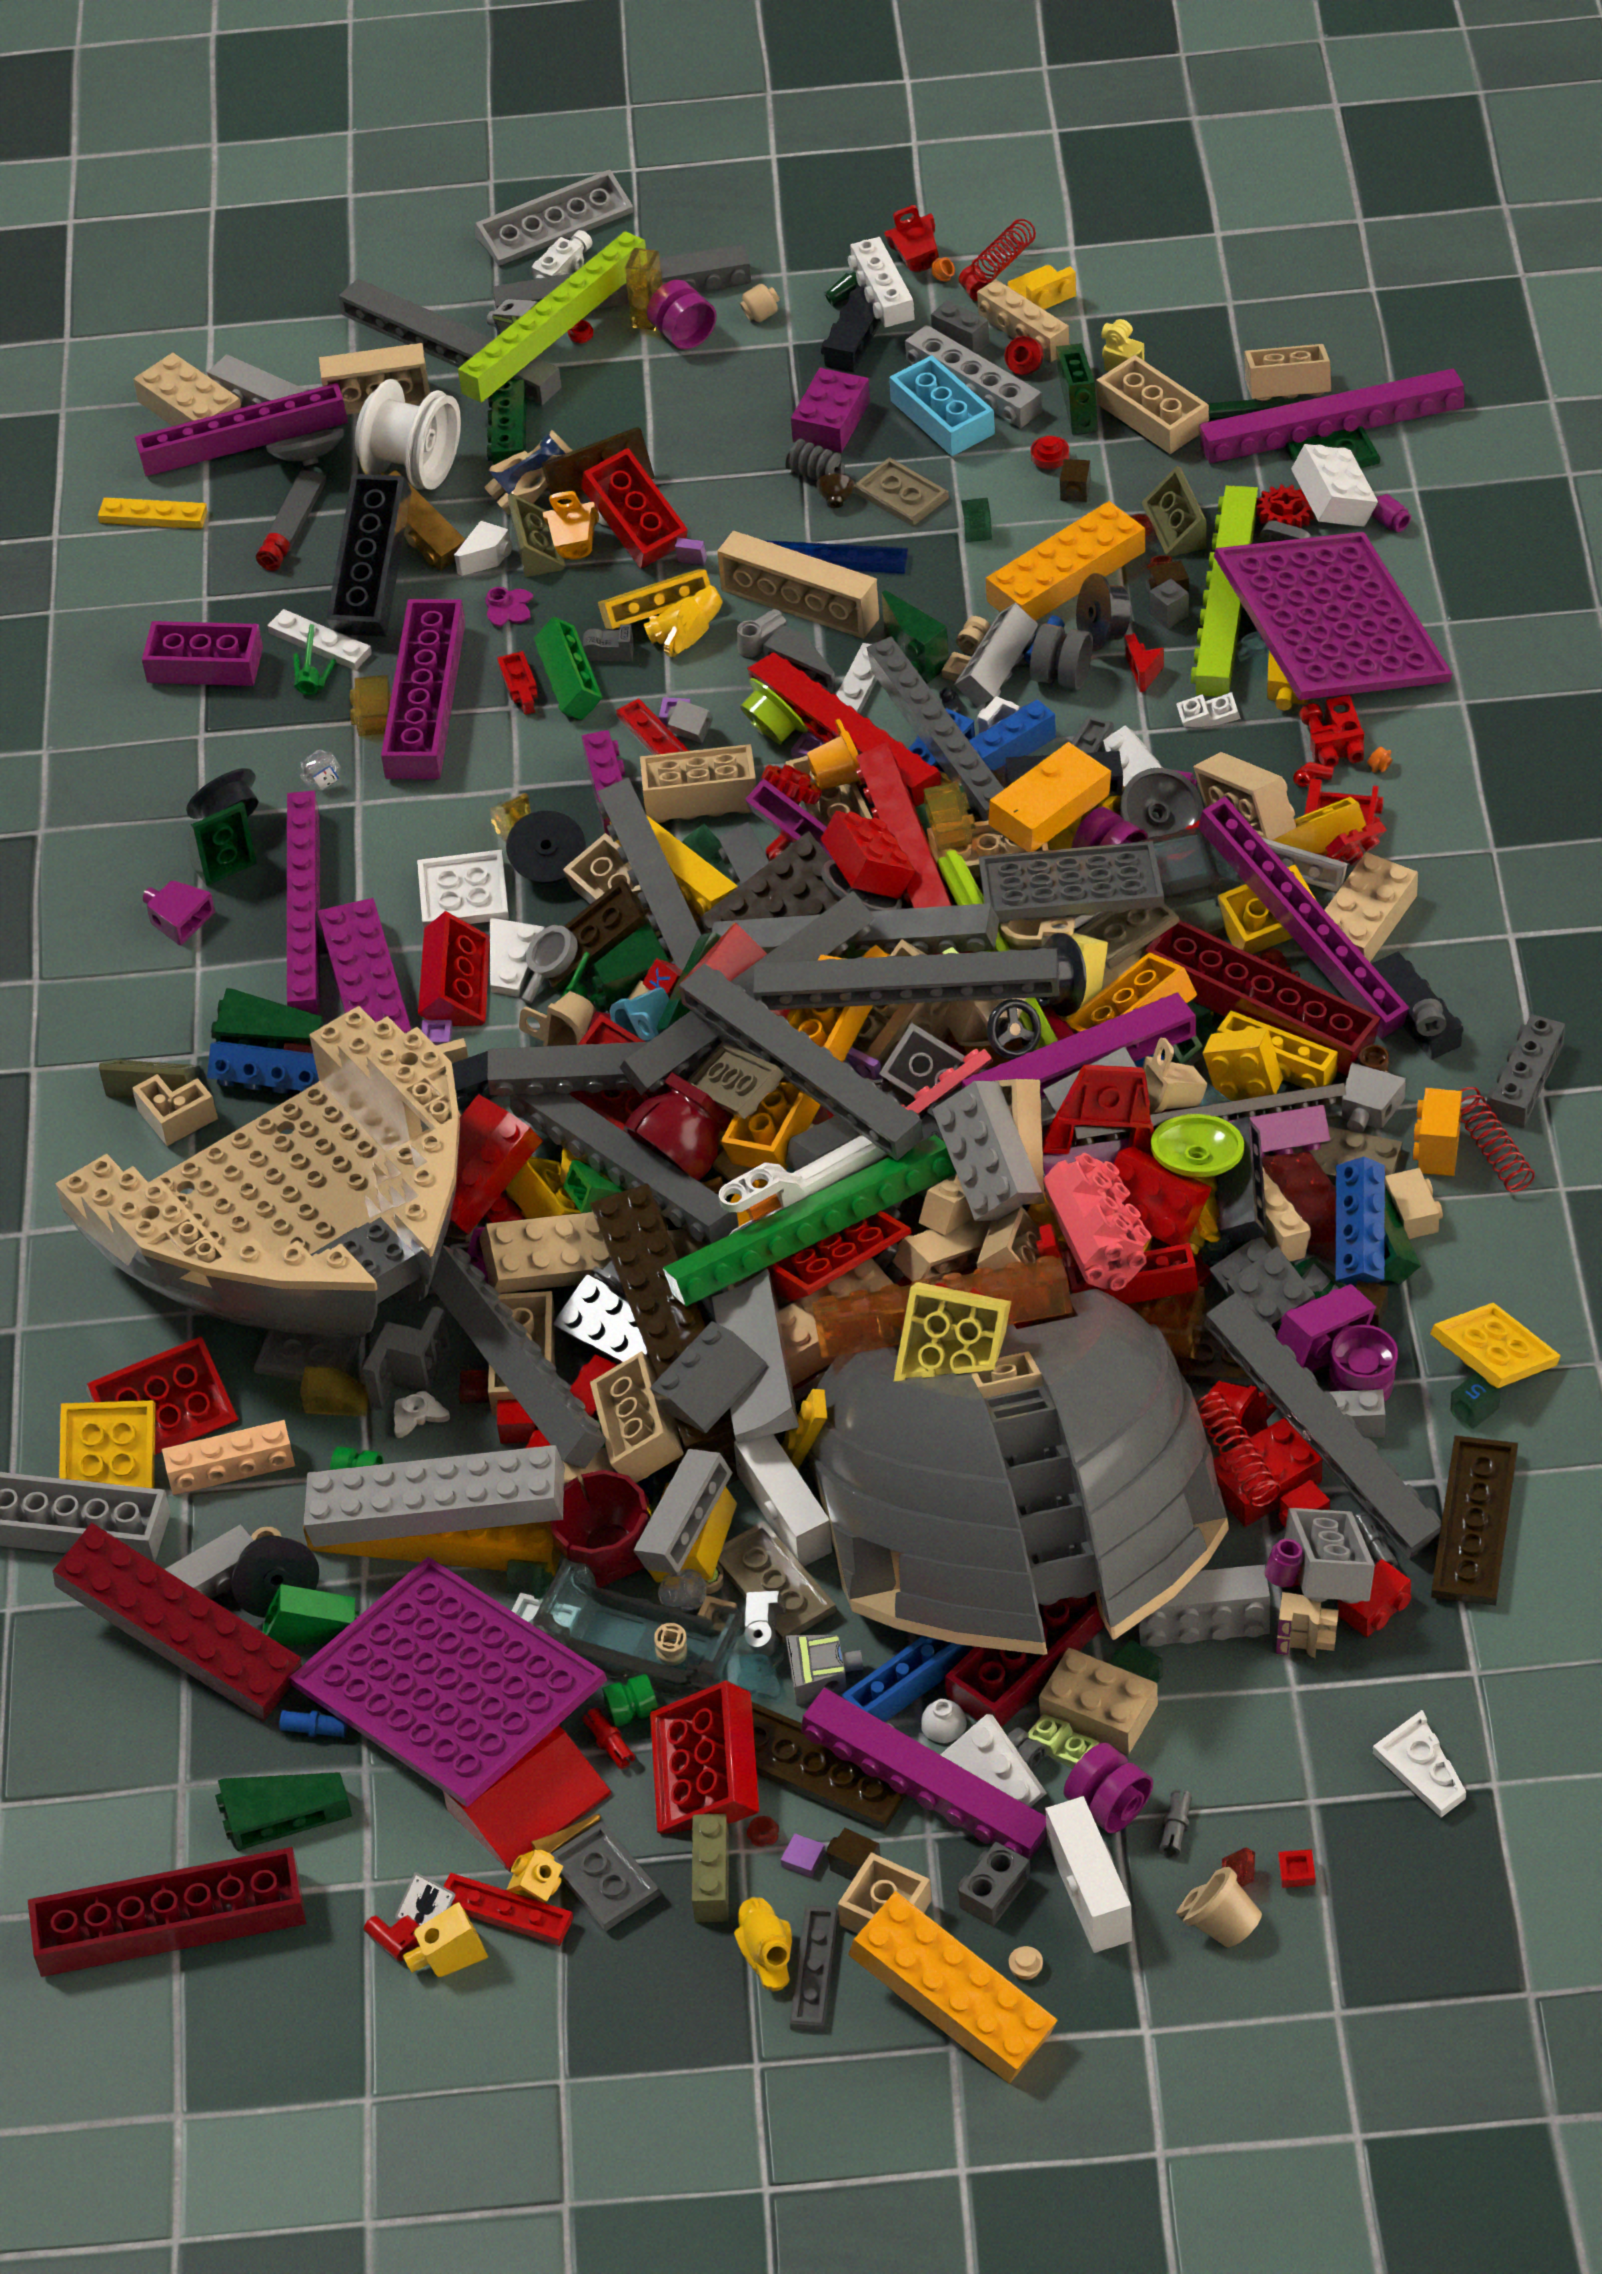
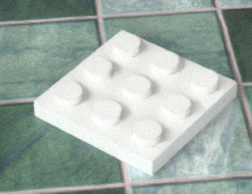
(464, 886)

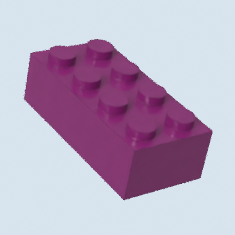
(202, 653)

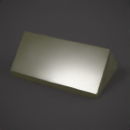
(1176, 515)
(533, 538)
(122, 1075)

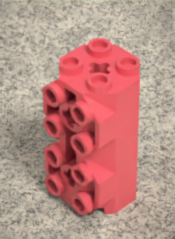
(1096, 1225)

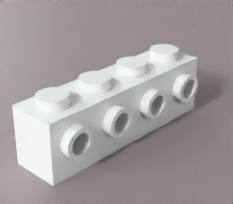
(881, 282)

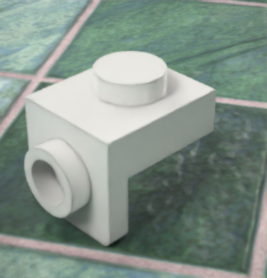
(994, 712)

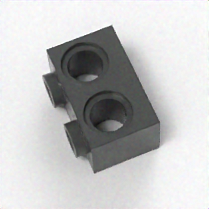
(1000, 1886)

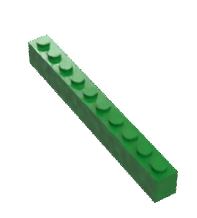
(808, 1221)

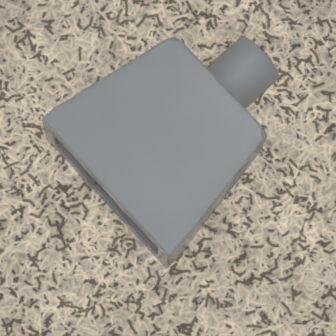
(1371, 1097)

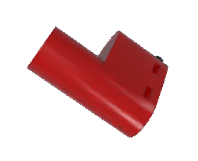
(395, 1939)

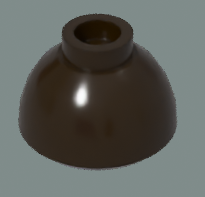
(835, 488)

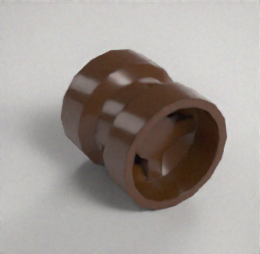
(1374, 1057)

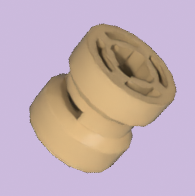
(973, 634)
(669, 1651)

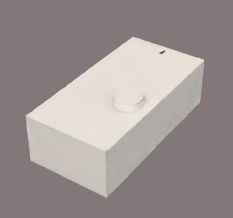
(784, 1498)
(1088, 1874)

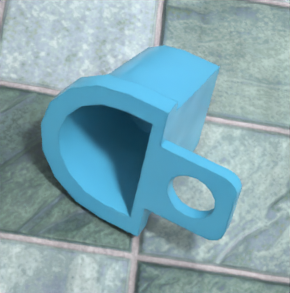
(641, 1013)

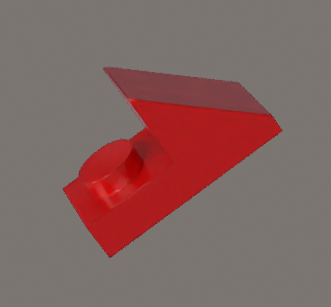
(1143, 664)

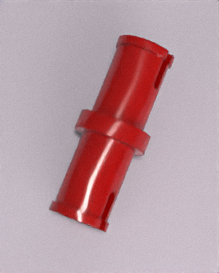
(609, 1738)

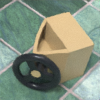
(993, 1024)

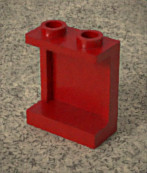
(1369, 805)

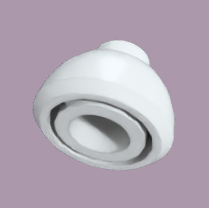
(943, 1721)

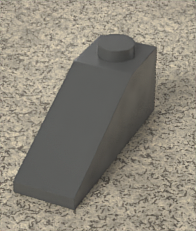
(802, 655)

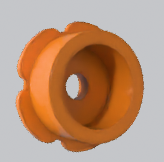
(943, 269)
(1380, 759)

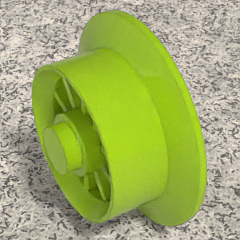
(770, 713)

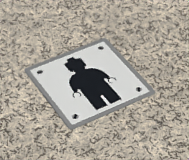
(424, 1900)

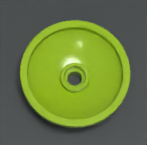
(1197, 1145)

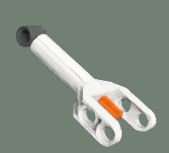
(788, 1188)

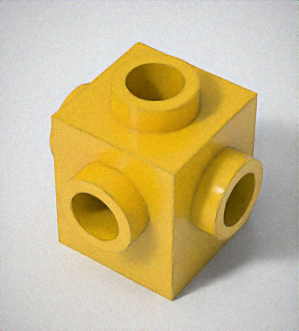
(535, 1875)

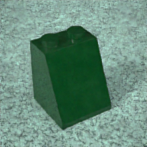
(624, 966)

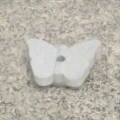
(417, 1409)

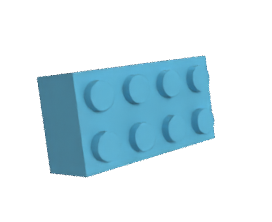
(942, 405)

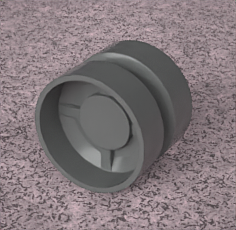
(1061, 656)

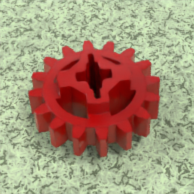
(1284, 506)
(793, 783)

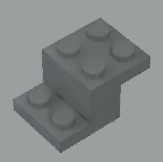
(1263, 1279)
(406, 1357)

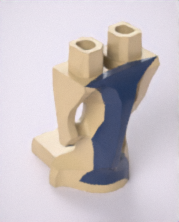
(522, 470)

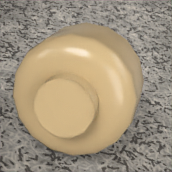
(759, 303)

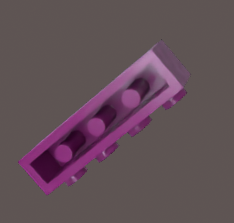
(602, 764)

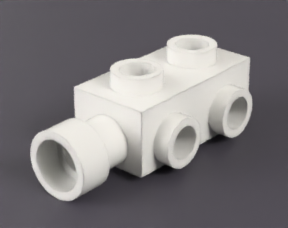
(562, 256)

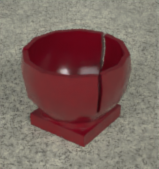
(681, 1126)
(604, 1526)

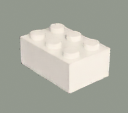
(1334, 485)

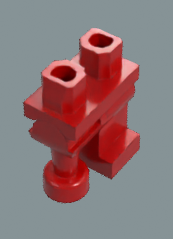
(1340, 737)

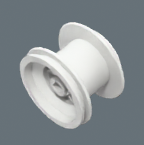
(408, 434)

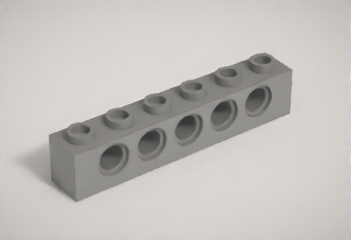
(997, 388)

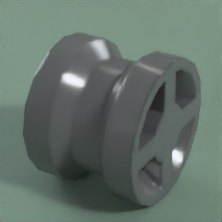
(1429, 1017)

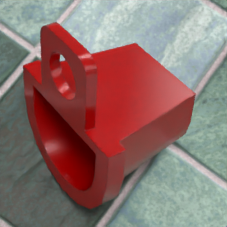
(914, 239)
(1246, 1403)

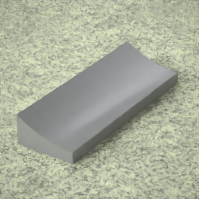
(553, 216)
(755, 1318)

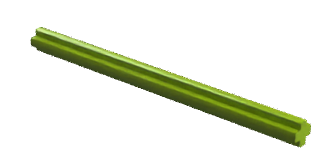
(966, 893)

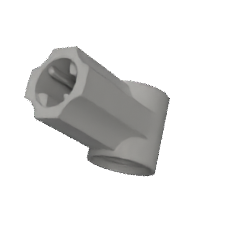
(754, 634)

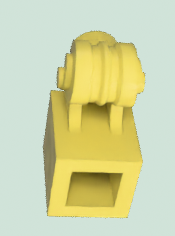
(1118, 345)

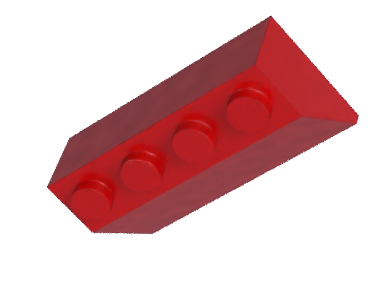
(454, 972)

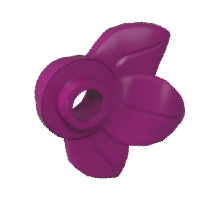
(507, 605)

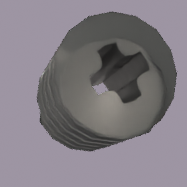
(813, 461)

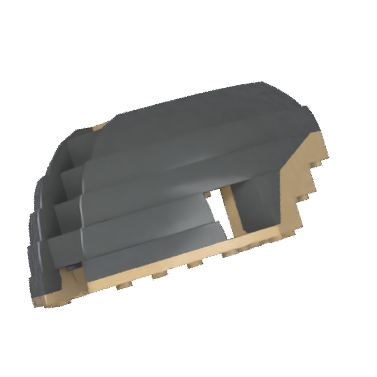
(304, 1222)
(1019, 1481)

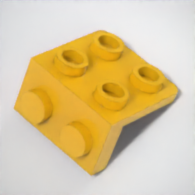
(1046, 286)

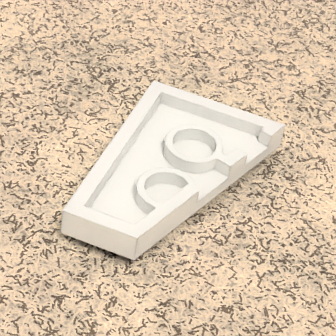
(1132, 753)
(508, 955)
(993, 1758)
(1418, 1761)

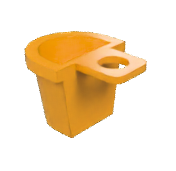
(571, 525)
(835, 761)

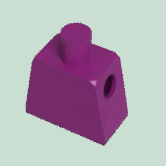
(178, 909)

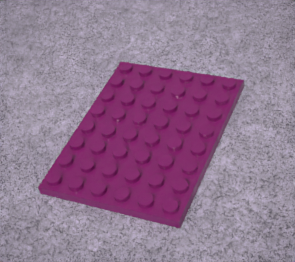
(1332, 615)
(448, 1680)

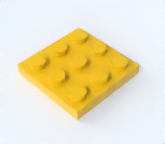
(1495, 1345)
(108, 1442)

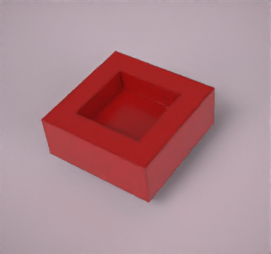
(1296, 1868)

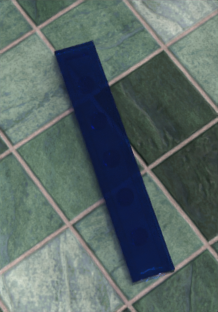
(854, 556)

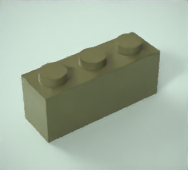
(710, 1868)

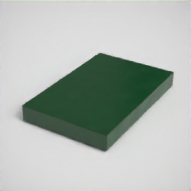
(1354, 440)

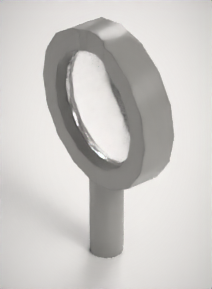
(549, 956)

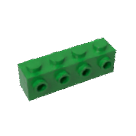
(567, 668)

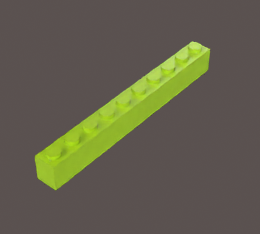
(548, 319)
(1223, 607)

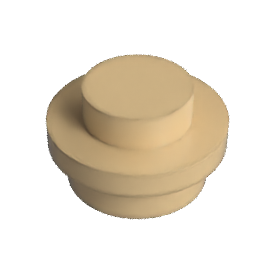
(1025, 1962)

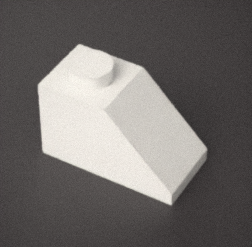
(483, 549)

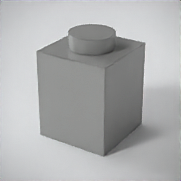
(689, 721)

